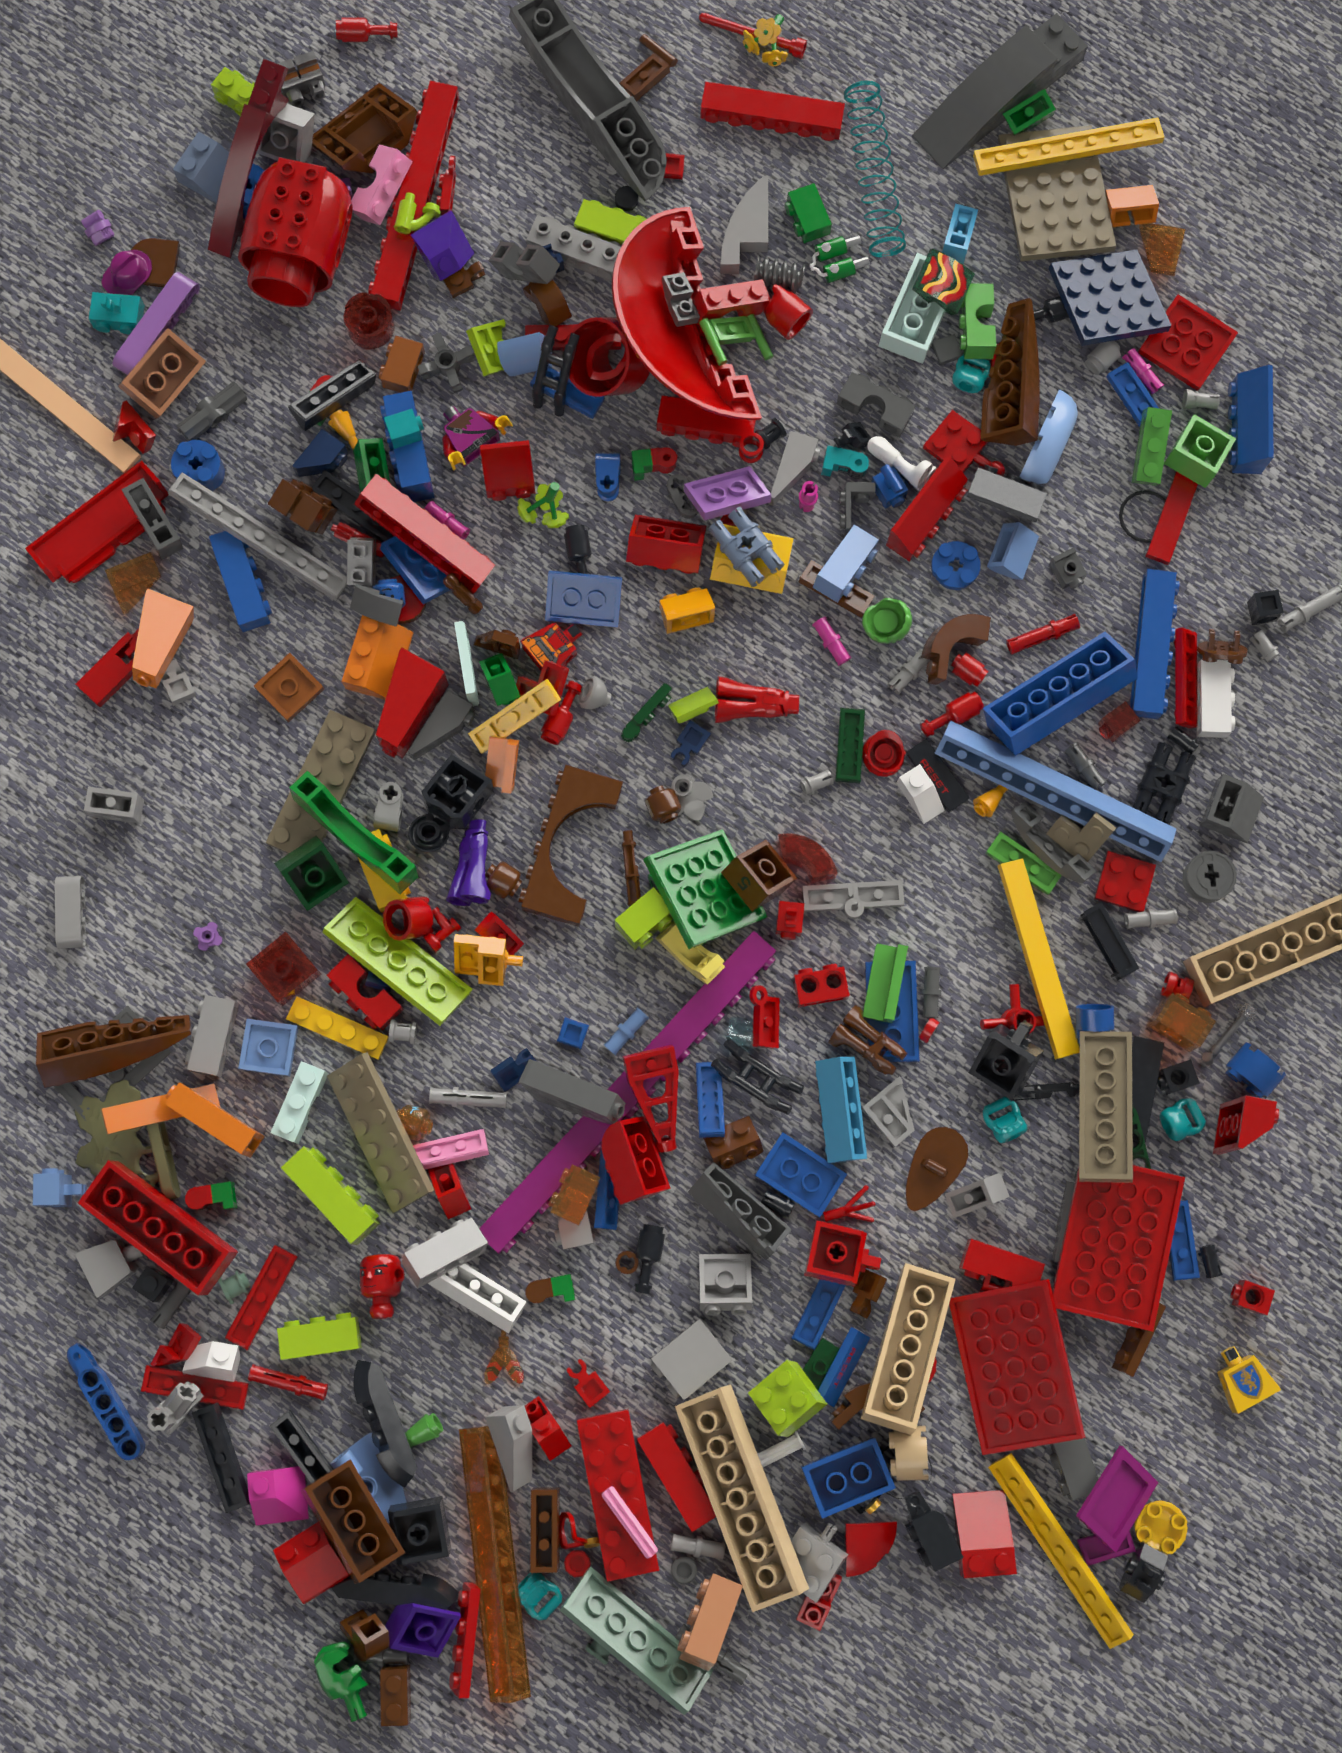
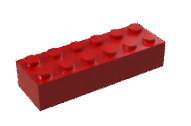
(158, 1227)
(613, 1461)

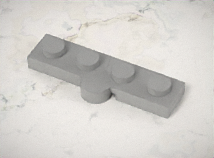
(853, 896)

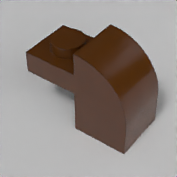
(549, 302)
(365, 1634)

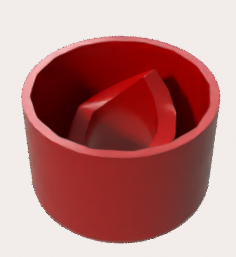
(591, 365)

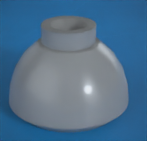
(594, 694)

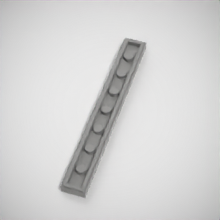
(258, 536)

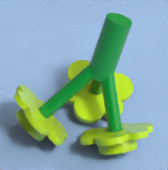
(547, 499)

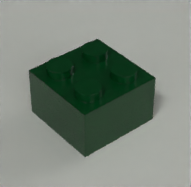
(311, 873)

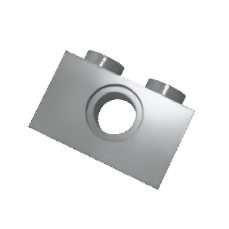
(113, 805)

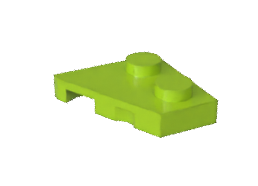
(484, 343)

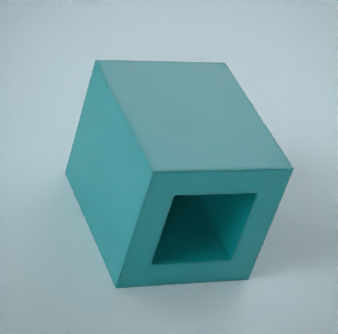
(404, 428)

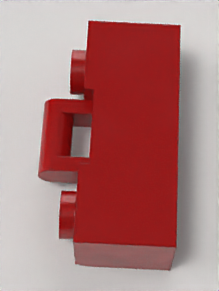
(990, 1261)

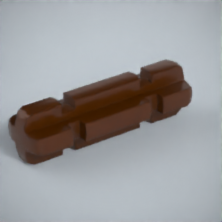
(462, 593)

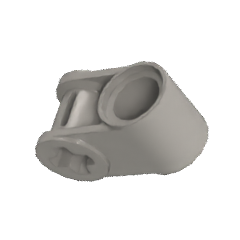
(389, 812)

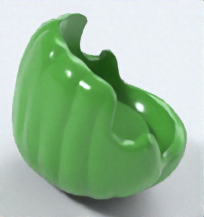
(887, 621)

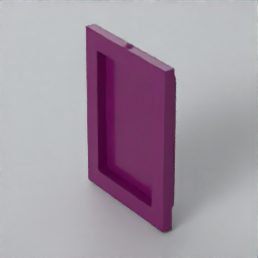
(1117, 1499)

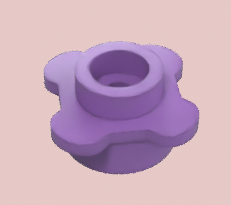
(201, 933)

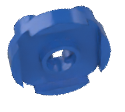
(947, 554)

